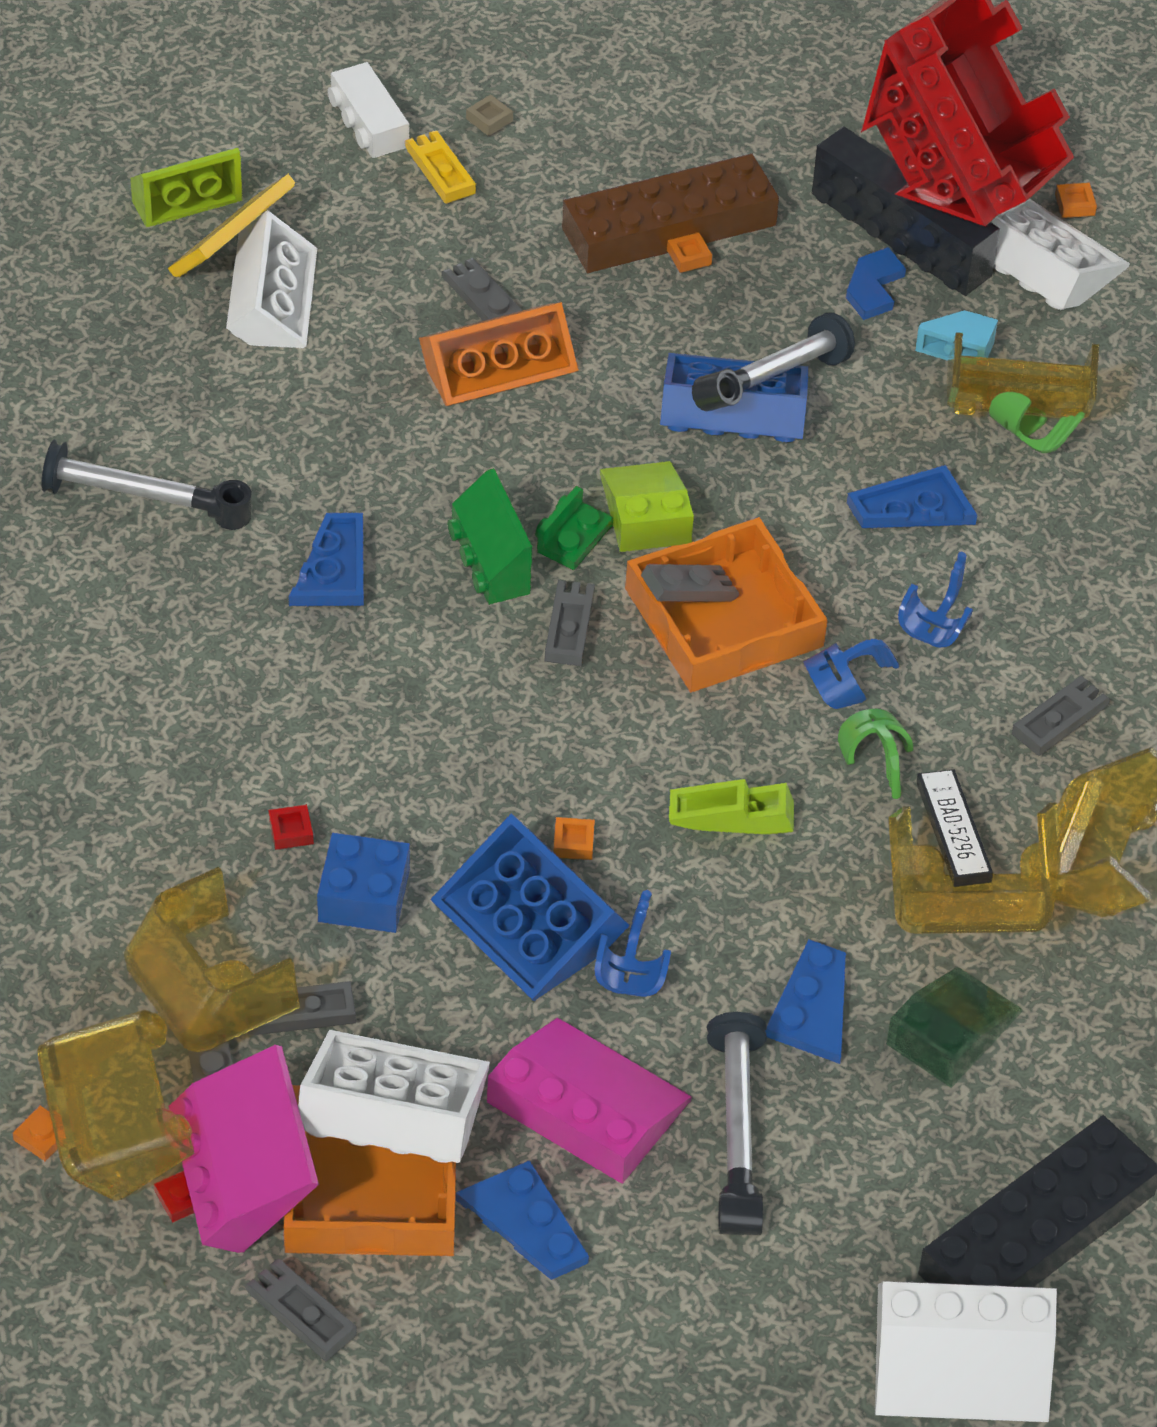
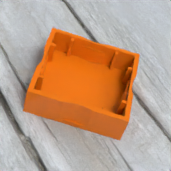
(724, 640)
(373, 1202)

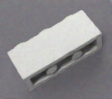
(368, 110)

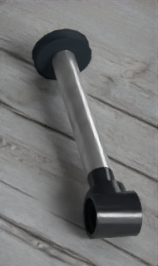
(828, 340)
(225, 502)
(740, 1201)

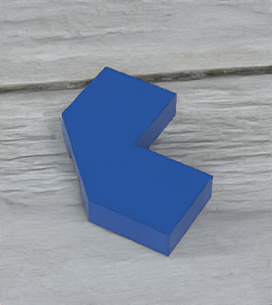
(866, 288)

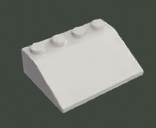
(1052, 256)
(392, 1096)
(965, 1351)

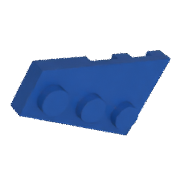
(913, 501)
(334, 566)
(812, 1004)
(527, 1217)

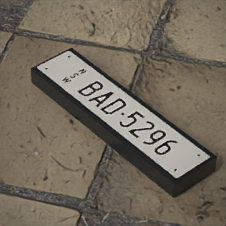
(954, 828)

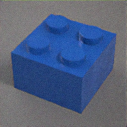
(363, 882)

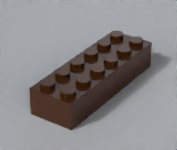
(641, 216)

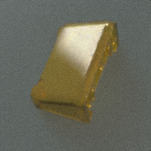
(111, 1105)

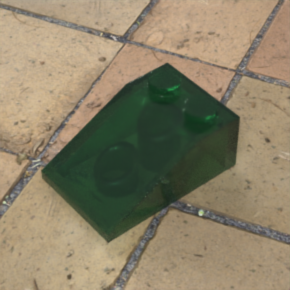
(950, 1024)

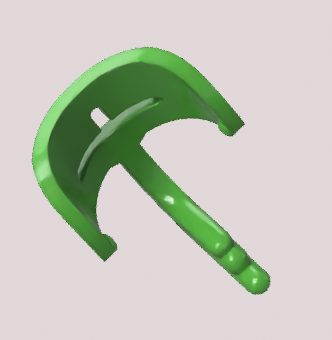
(1009, 412)
(861, 725)

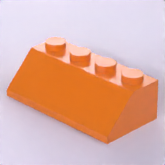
(499, 353)

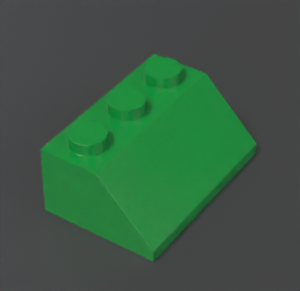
(492, 540)

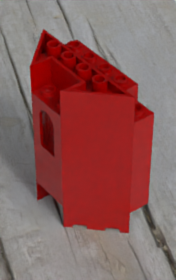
(959, 115)

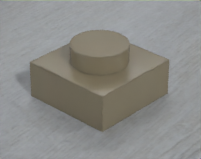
(489, 115)

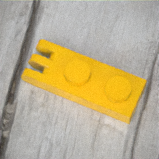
(441, 167)

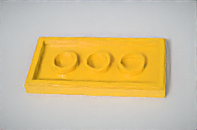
(232, 226)

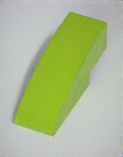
(733, 808)

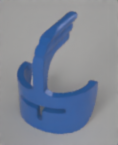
(913, 612)
(847, 691)
(608, 962)

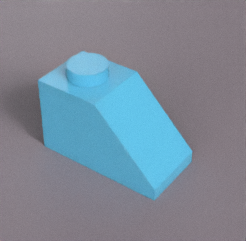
(937, 335)

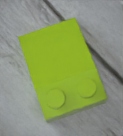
(648, 506)

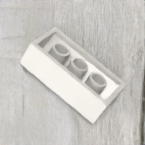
(271, 284)

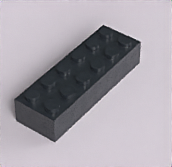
(862, 187)
(1045, 1213)

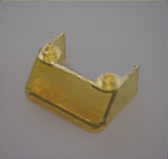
(1051, 387)
(1094, 827)
(1011, 903)
(198, 1001)

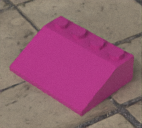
(585, 1098)
(247, 1150)

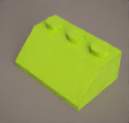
(188, 187)

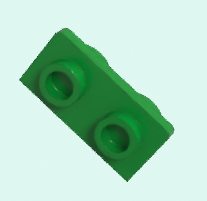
(571, 530)

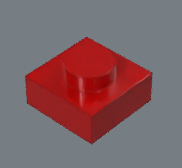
(291, 827)
(175, 1196)

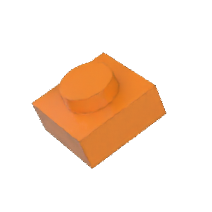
(1075, 200)
(689, 252)
(574, 838)
(37, 1134)

